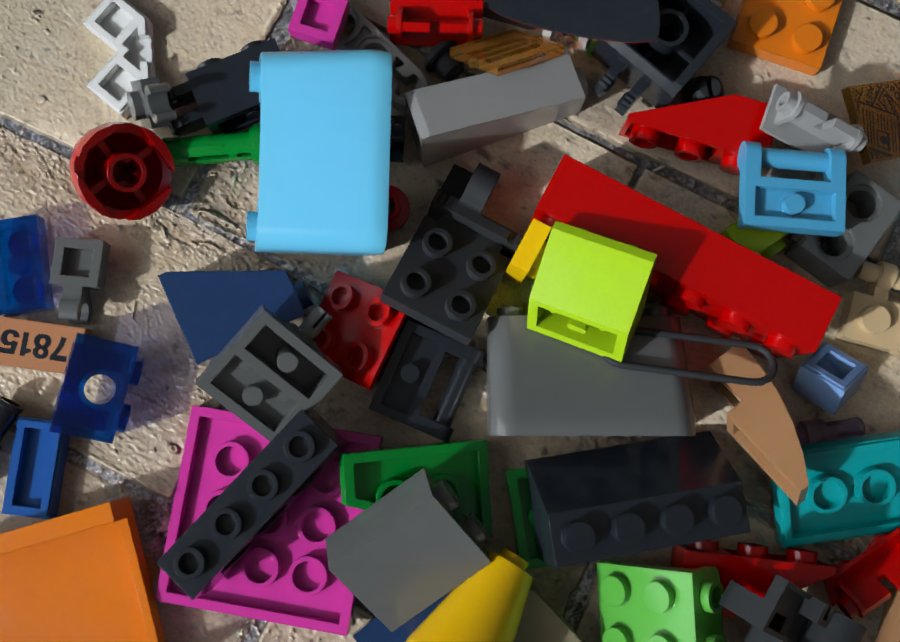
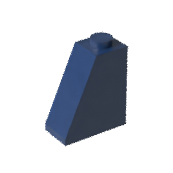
(219, 303)

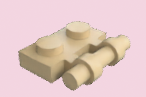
(870, 317)

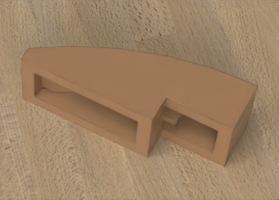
(762, 423)

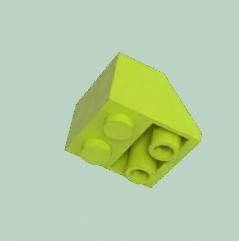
(590, 290)

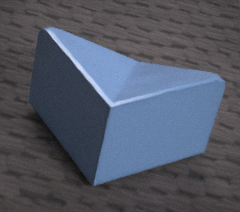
(829, 378)

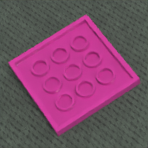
(287, 569)

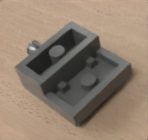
(272, 370)

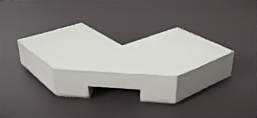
(132, 39)

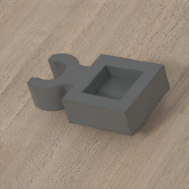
(150, 103)

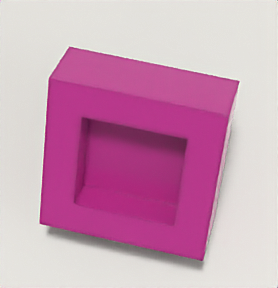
(319, 21)

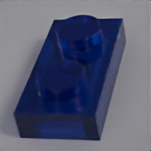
(24, 267)

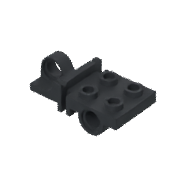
(454, 258)
(789, 615)

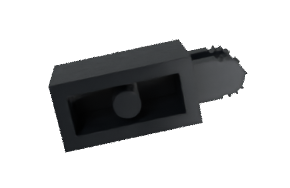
(220, 92)

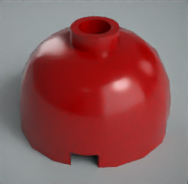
(122, 170)

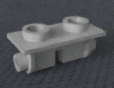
(807, 126)

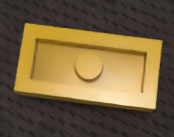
(528, 254)

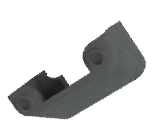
(563, 390)

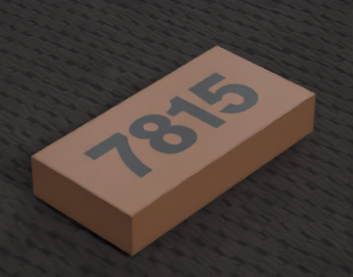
(36, 344)

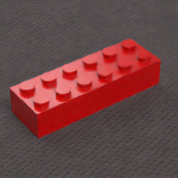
(694, 265)

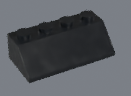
(633, 498)

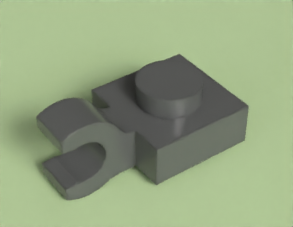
(78, 268)

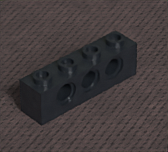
(252, 503)

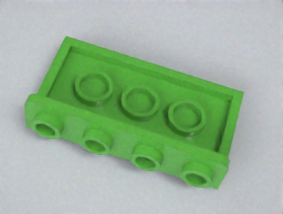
(658, 603)

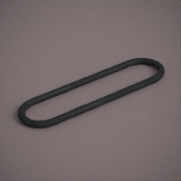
(698, 374)

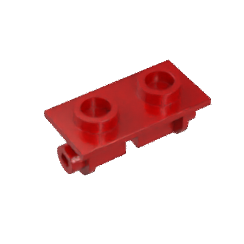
(434, 21)
(857, 582)

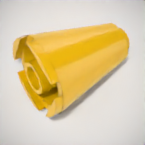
(483, 606)

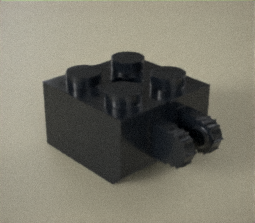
(664, 67)

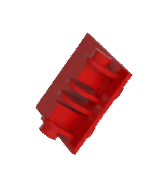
(360, 328)

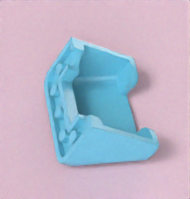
(322, 152)

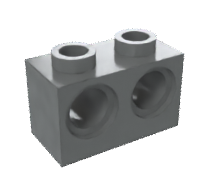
(849, 250)

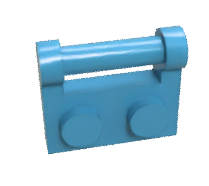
(792, 203)

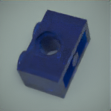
(91, 419)

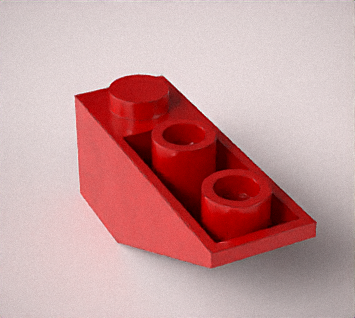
(701, 129)
(753, 565)

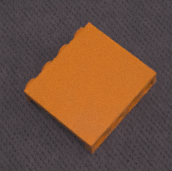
(78, 580)

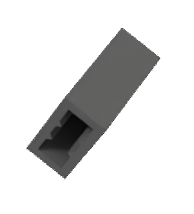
(408, 549)

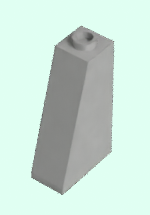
(490, 108)

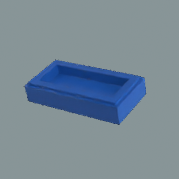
(35, 470)

